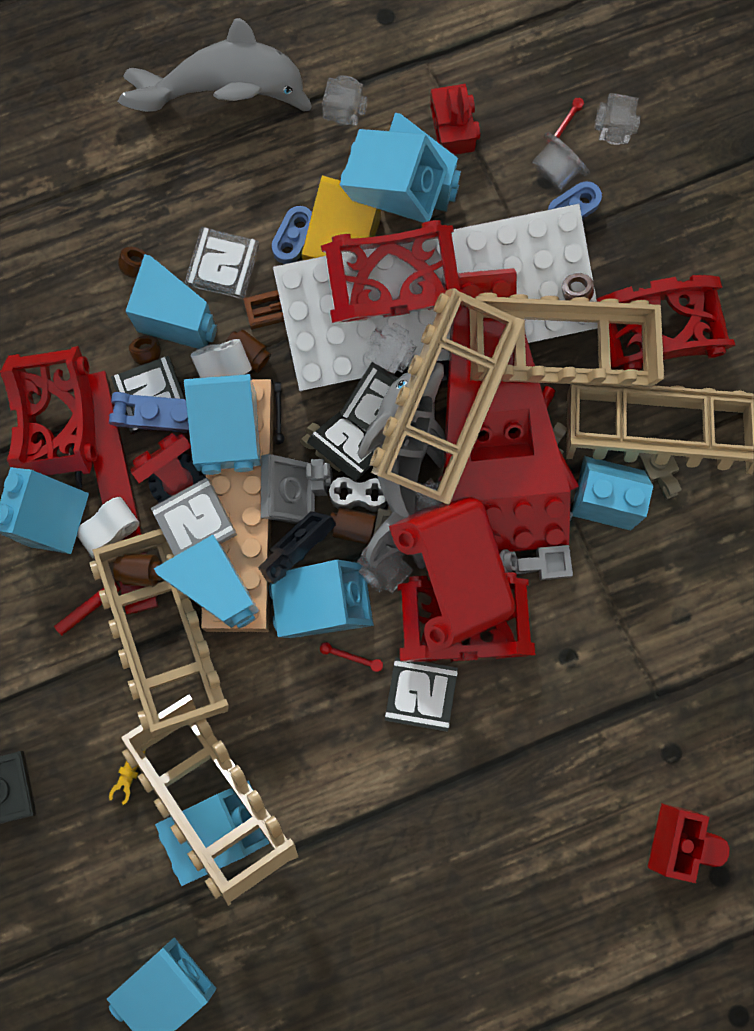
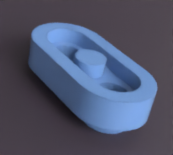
(582, 190)
(291, 236)

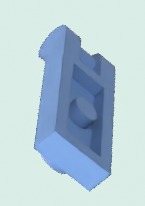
(149, 412)

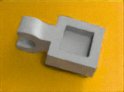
(320, 476)
(551, 563)

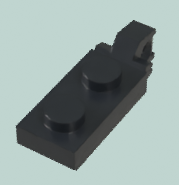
(295, 545)

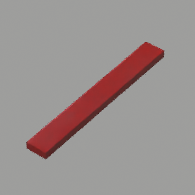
(112, 468)

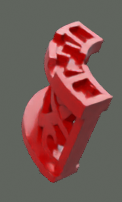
(700, 294)
(360, 305)
(20, 387)
(501, 646)

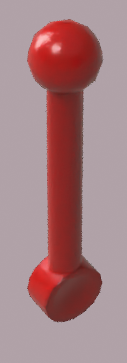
(577, 105)
(376, 665)

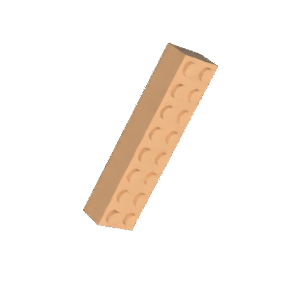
(242, 502)

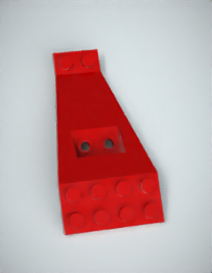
(511, 473)

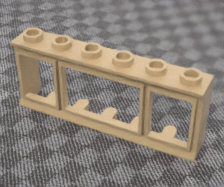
(576, 310)
(421, 368)
(674, 396)
(129, 657)
(202, 857)

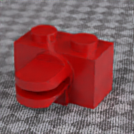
(453, 118)
(684, 844)

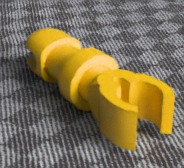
(125, 779)

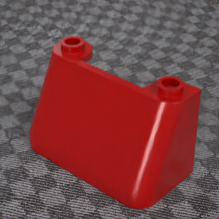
(461, 567)

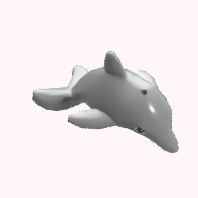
(231, 68)
(408, 462)

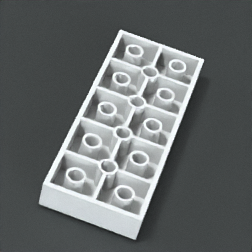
(538, 245)

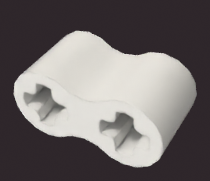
(221, 360)
(357, 495)
(108, 525)

